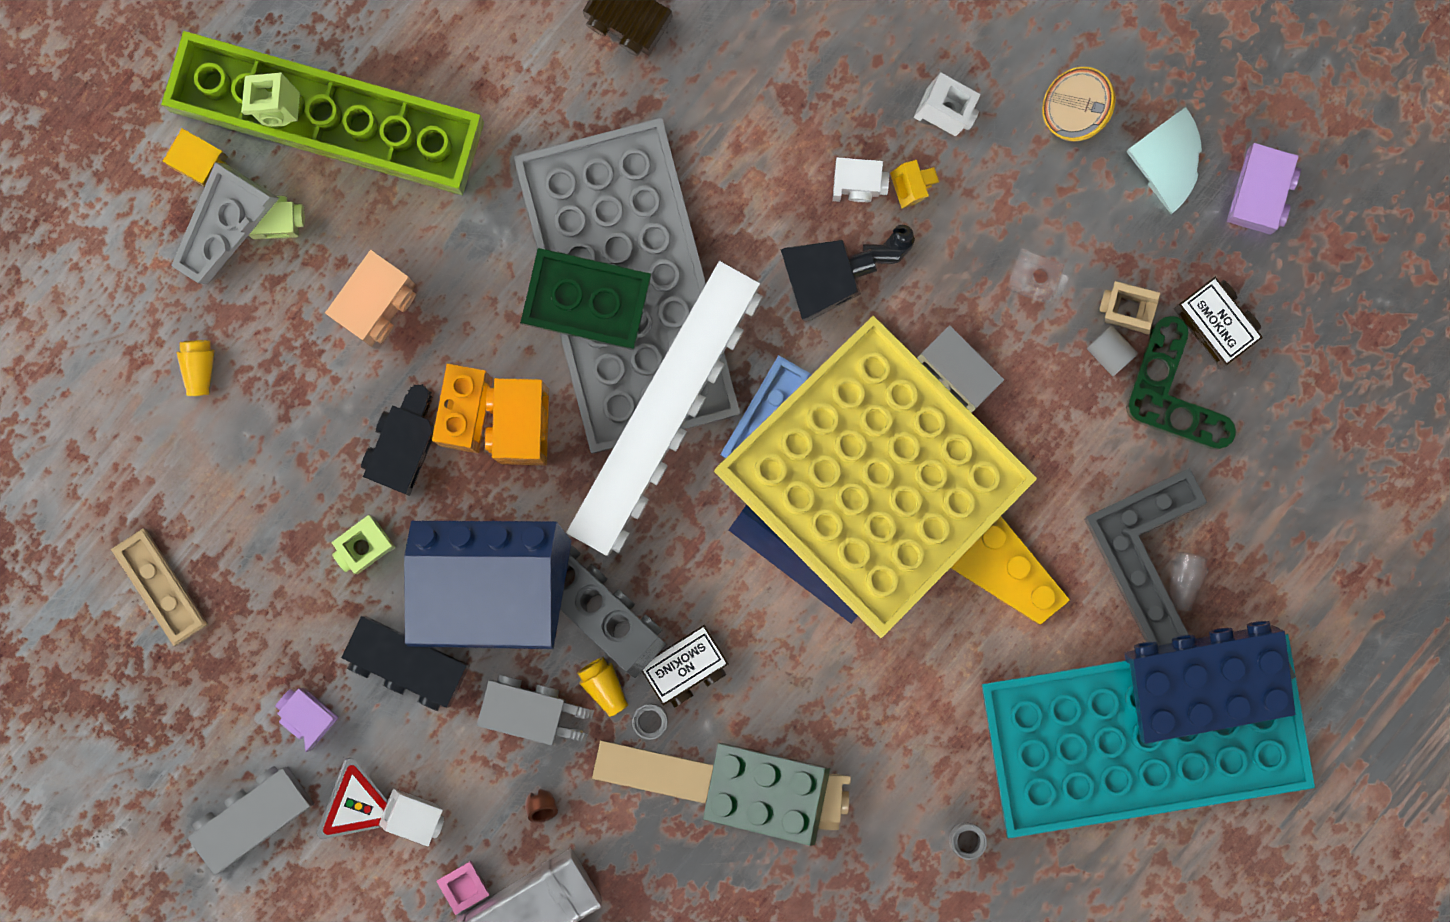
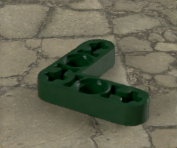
(1159, 391)

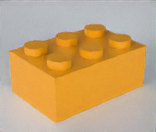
(519, 421)

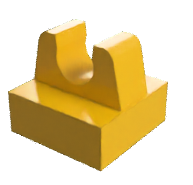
(912, 183)

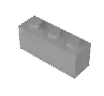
(249, 819)

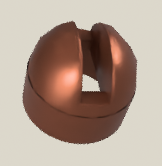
(540, 806)

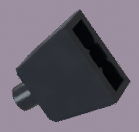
(825, 275)

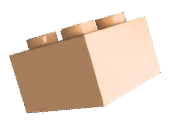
(372, 299)

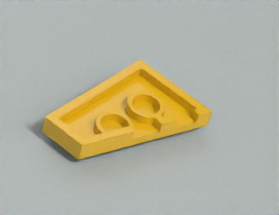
(1011, 573)

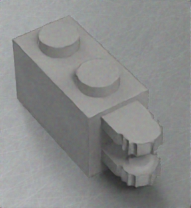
(528, 712)

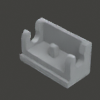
(960, 369)

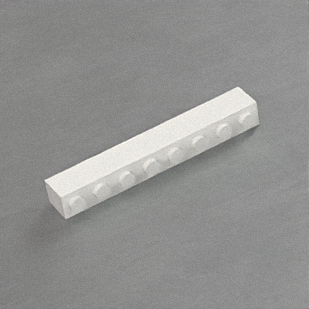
(664, 408)

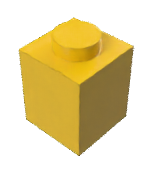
(193, 157)

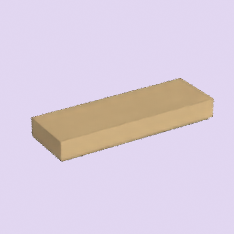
(159, 587)
(652, 771)

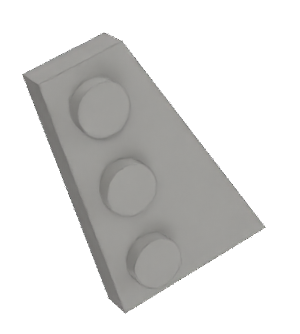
(221, 222)

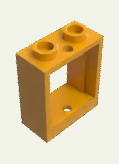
(463, 420)

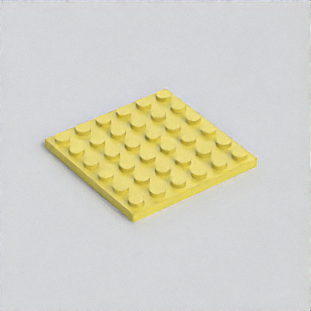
(875, 476)

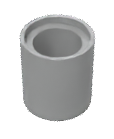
(1112, 351)
(646, 735)
(975, 853)

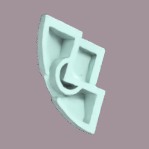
(1170, 159)

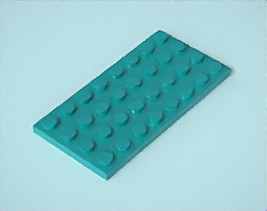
(1076, 759)

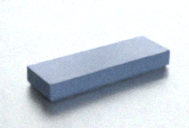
(777, 386)

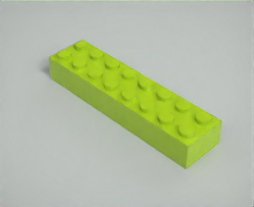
(335, 114)

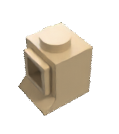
(1146, 312)

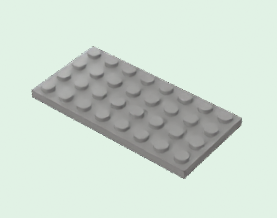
(624, 207)

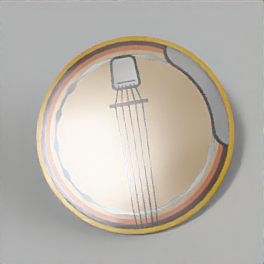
(1079, 104)

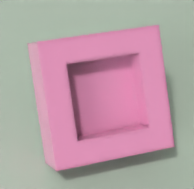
(463, 887)

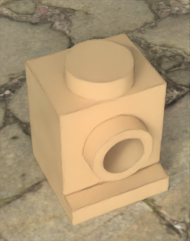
(835, 802)

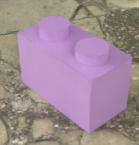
(1264, 189)

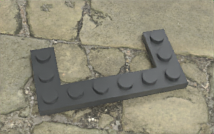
(1117, 537)

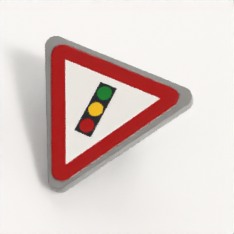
(353, 804)

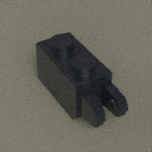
(402, 443)

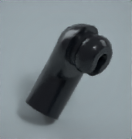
(895, 246)

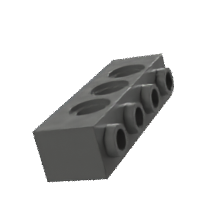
(640, 643)

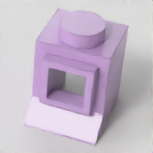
(305, 716)

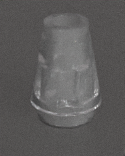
(1187, 578)

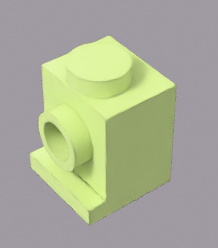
(273, 107)
(280, 221)
(368, 530)

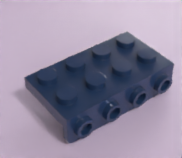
(1211, 681)

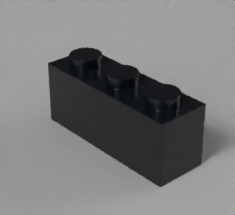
(418, 669)

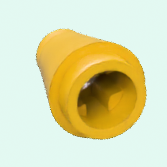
(196, 366)
(603, 686)

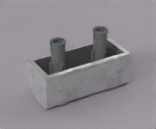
(551, 893)

